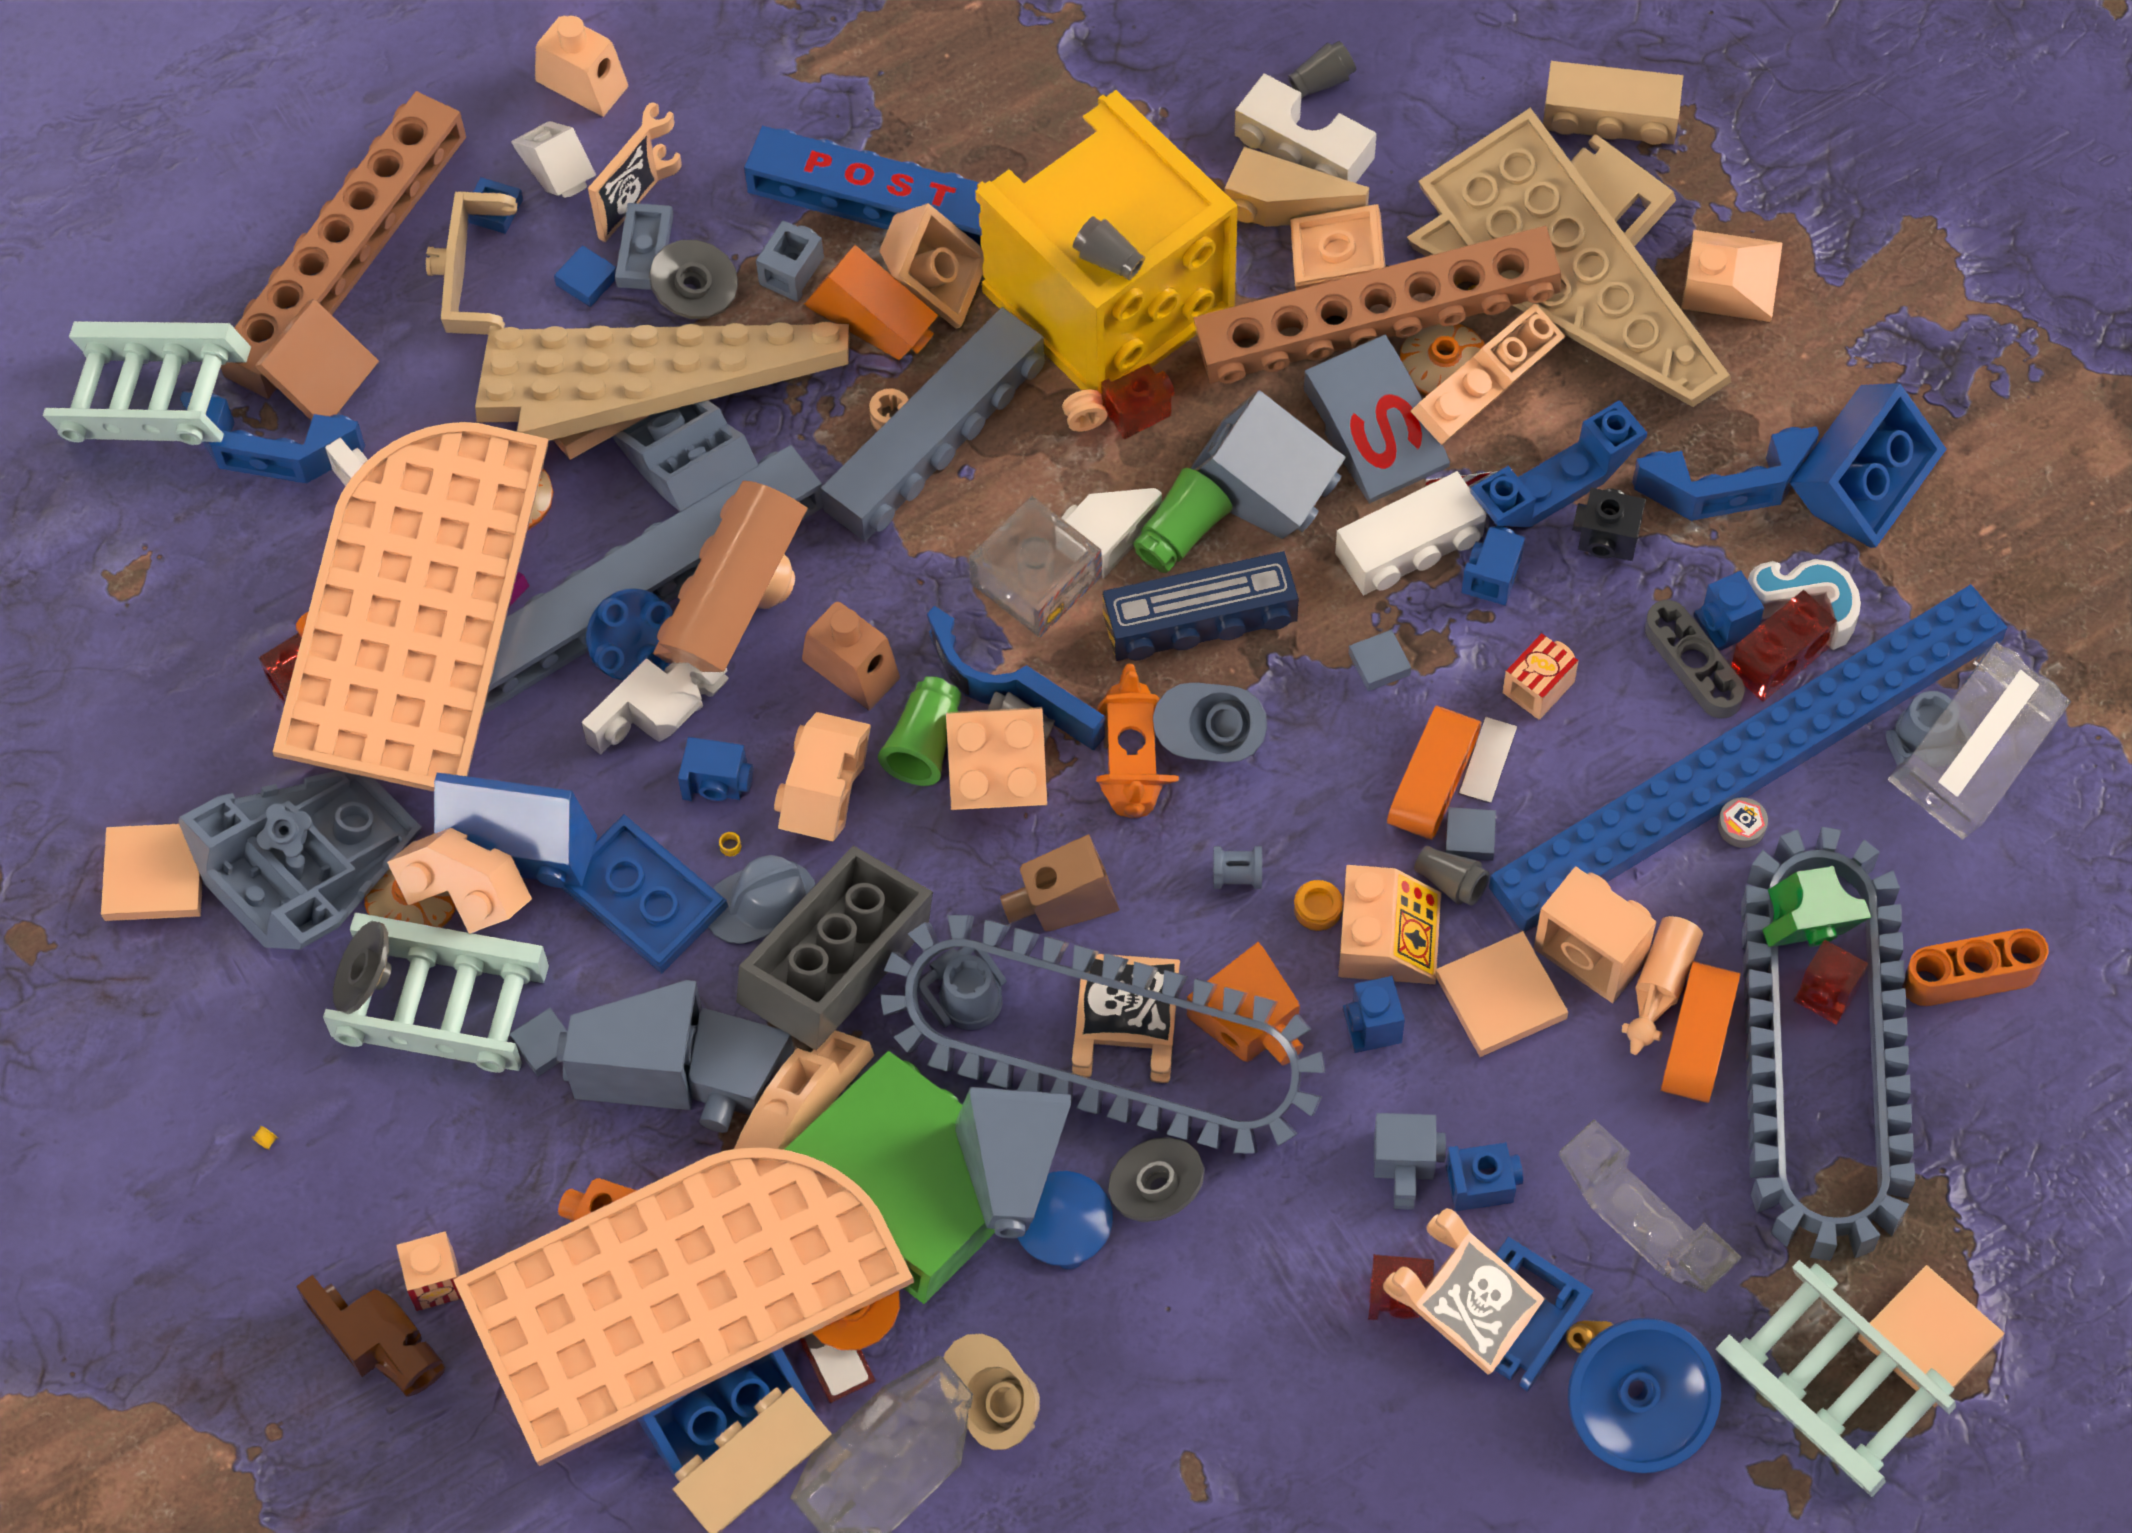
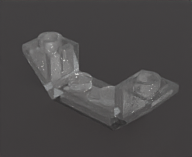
(1642, 1218)

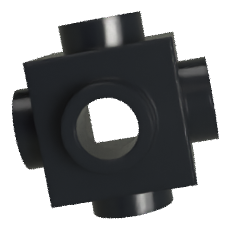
(1609, 523)

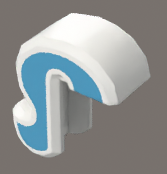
(1822, 581)

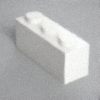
(1410, 534)

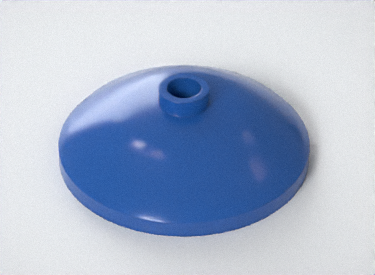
(1670, 1413)

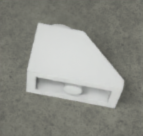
(555, 158)
(1113, 521)

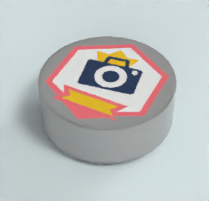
(1742, 822)

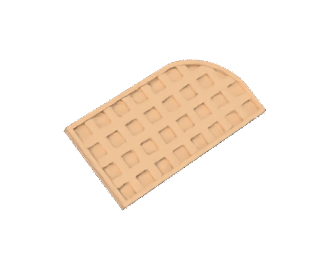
(412, 605)
(675, 1289)

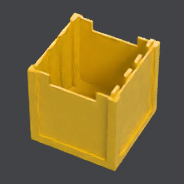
(1158, 200)

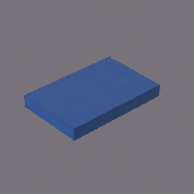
(646, 894)

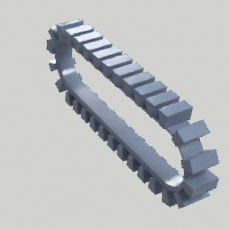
(1112, 969)
(1887, 1035)

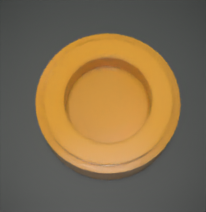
(1318, 905)

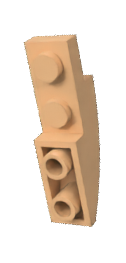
(1488, 374)
(804, 1091)

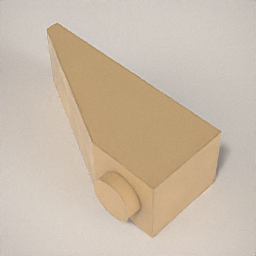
(1278, 190)

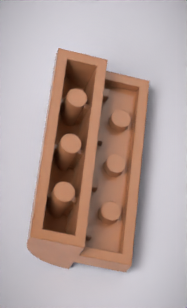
(730, 578)

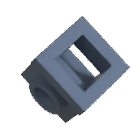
(789, 260)

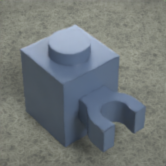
(1407, 1151)

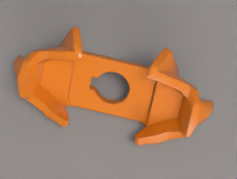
(1131, 779)

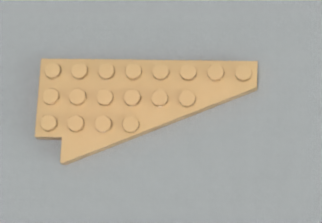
(601, 375)

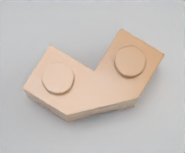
(819, 783)
(480, 881)

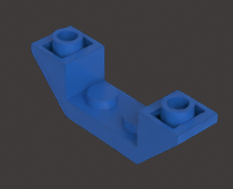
(279, 457)
(1569, 475)
(1668, 482)

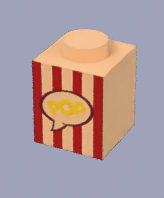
(1540, 675)
(429, 1270)

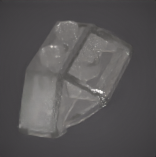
(888, 1454)

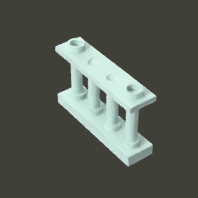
(137, 345)
(470, 957)
(1826, 1426)

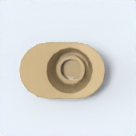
(1003, 1395)

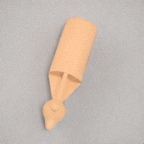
(1662, 978)

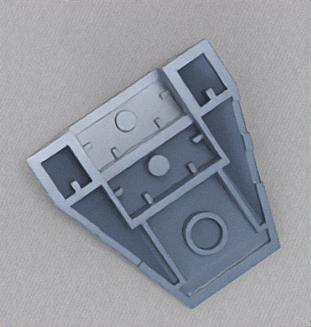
(305, 896)

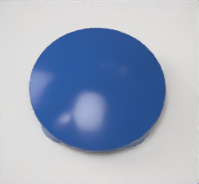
(626, 631)
(1069, 1221)

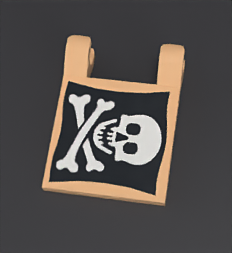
(632, 173)
(1125, 1018)
(1471, 1298)

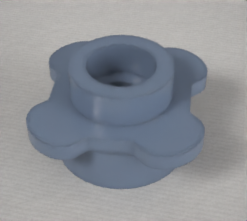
(293, 841)

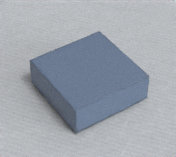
(1379, 660)
(1471, 833)
(539, 1040)

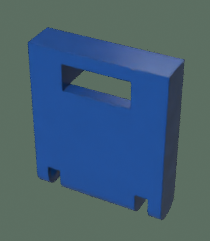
(1550, 1322)

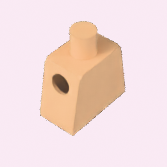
(580, 65)

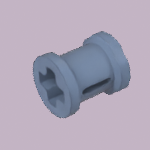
(1237, 867)

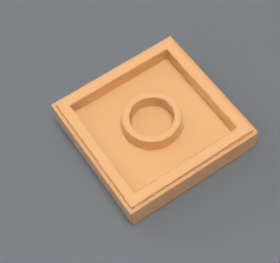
(1336, 245)

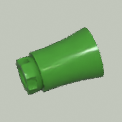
(1181, 520)
(920, 736)

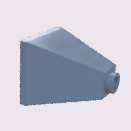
(1009, 1151)

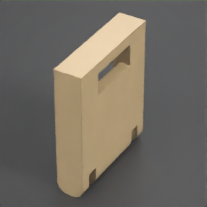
(1620, 182)

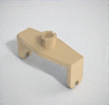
(451, 261)

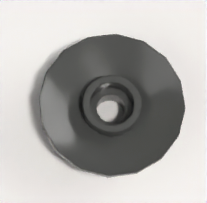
(694, 264)
(362, 968)
(1156, 1179)

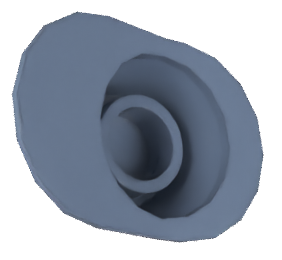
(1210, 722)
(759, 898)

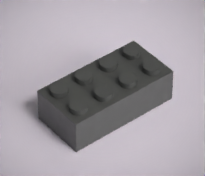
(832, 947)

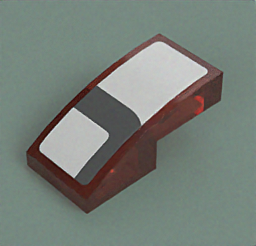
(836, 1370)

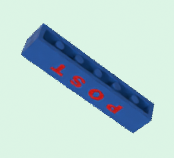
(854, 182)

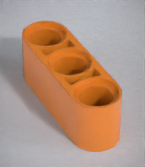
(1434, 772)
(1990, 952)
(1700, 1032)

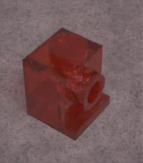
(1137, 400)
(1831, 982)
(1384, 1266)

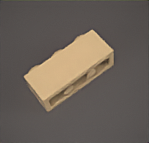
(1612, 102)
(750, 1459)

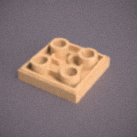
(149, 874)
(1501, 994)
(1935, 1328)

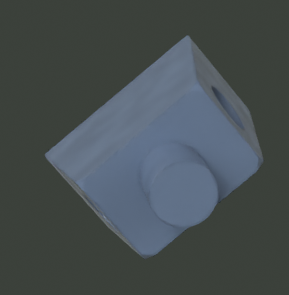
(733, 1065)

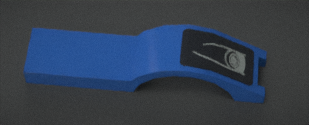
(1028, 685)

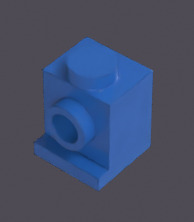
(1494, 565)
(1729, 611)
(714, 770)
(1374, 1015)
(1477, 1190)

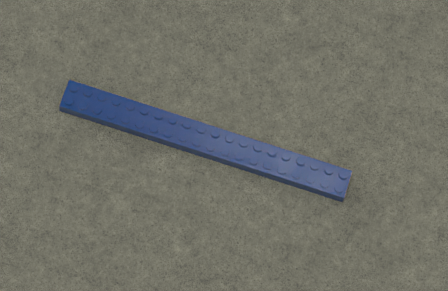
(1753, 753)

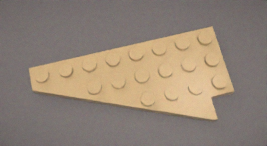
(1607, 291)

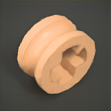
(882, 399)
(1084, 410)

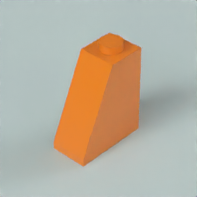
(873, 305)

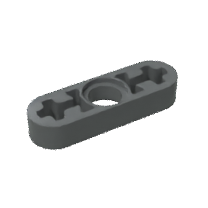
(1694, 679)

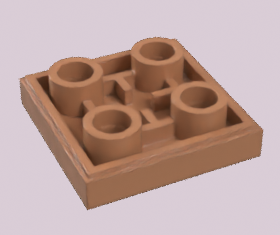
(316, 362)

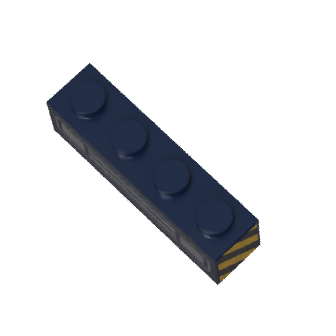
(1200, 606)

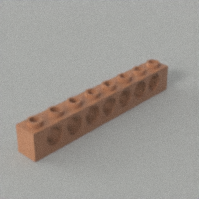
(364, 232)
(1392, 286)

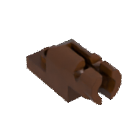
(374, 1335)

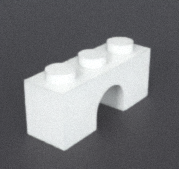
(1269, 120)

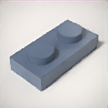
(643, 236)

